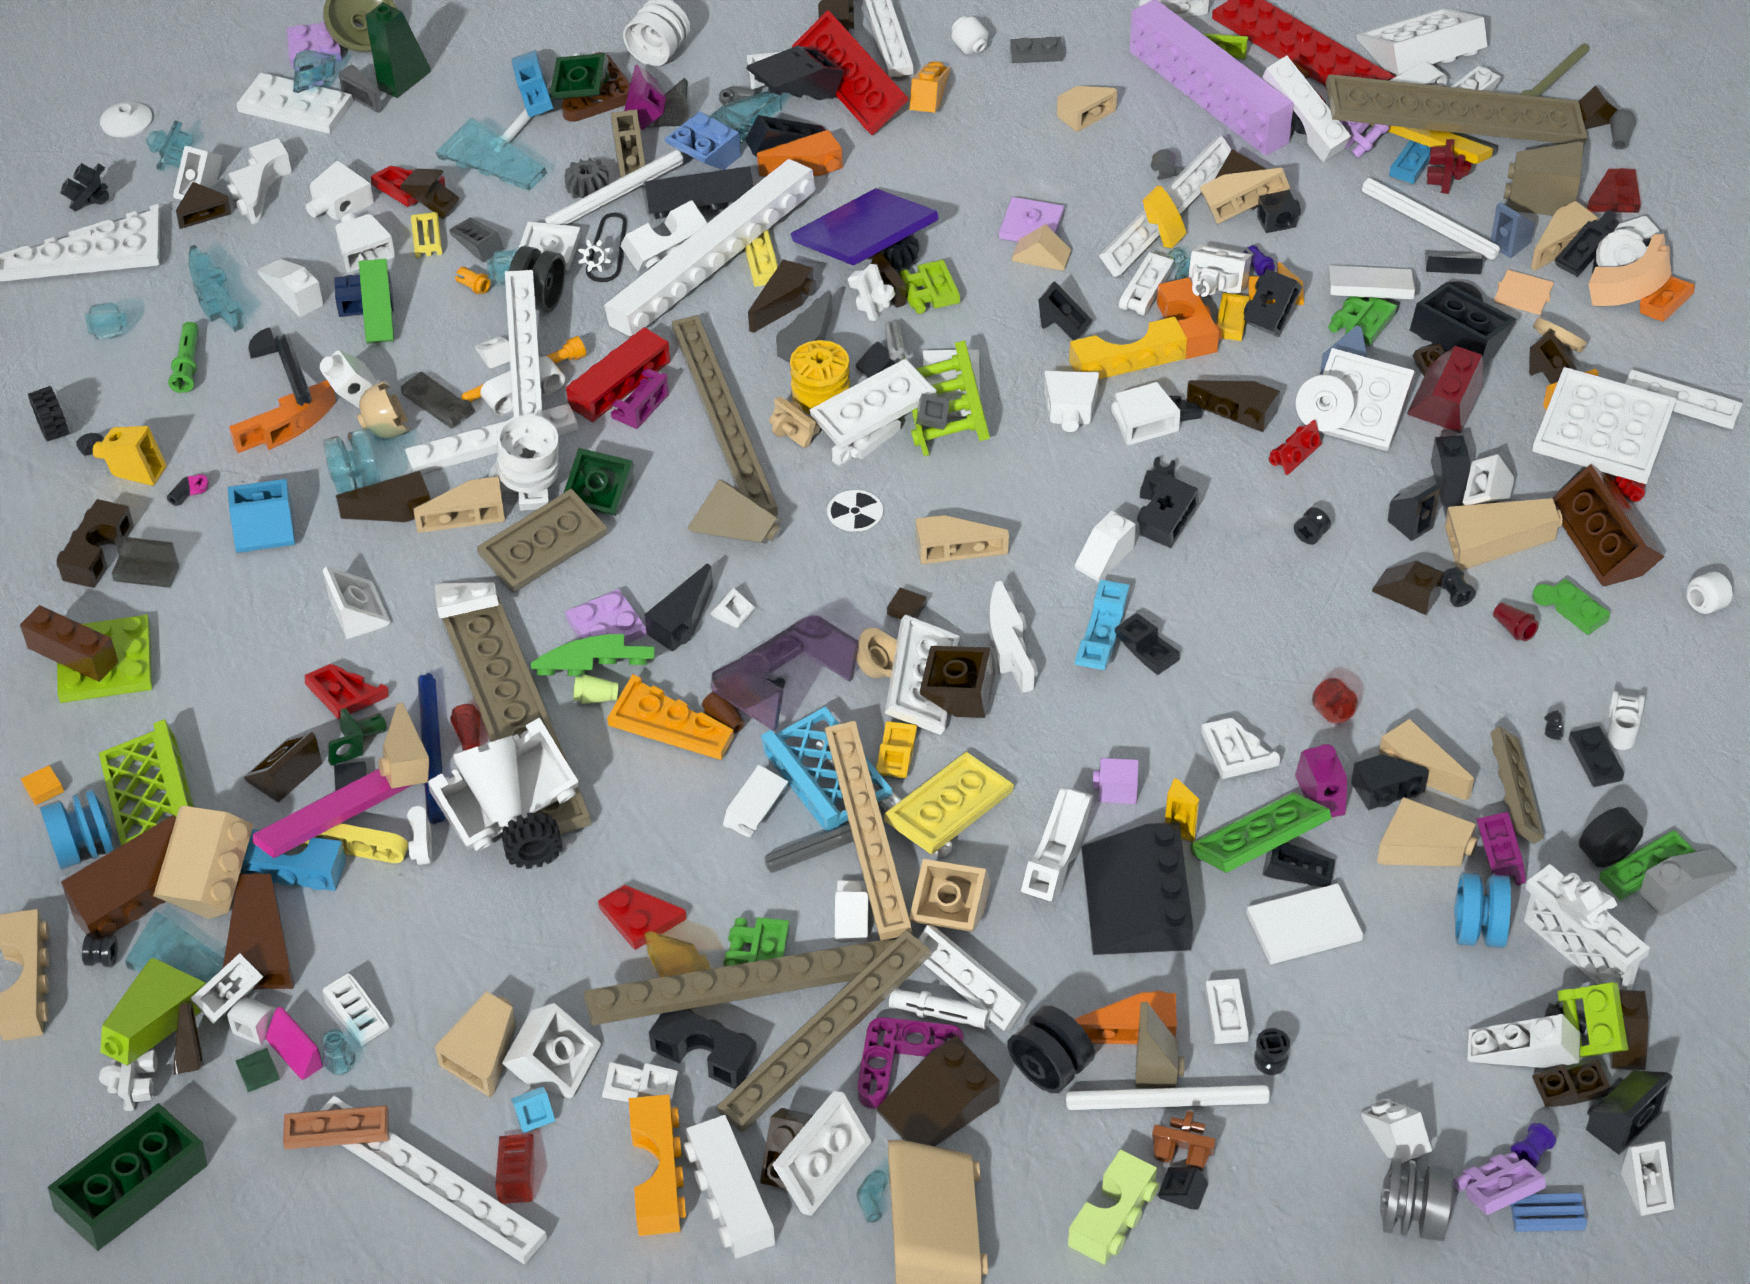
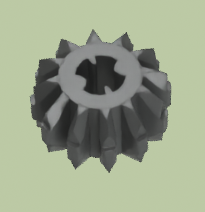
(585, 177)

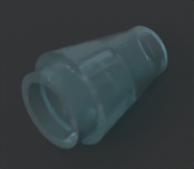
(337, 1053)

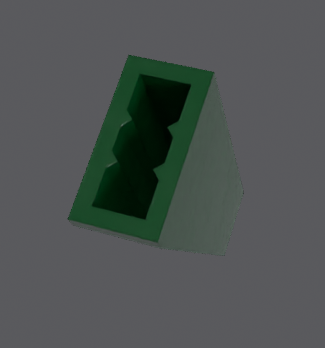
(395, 51)

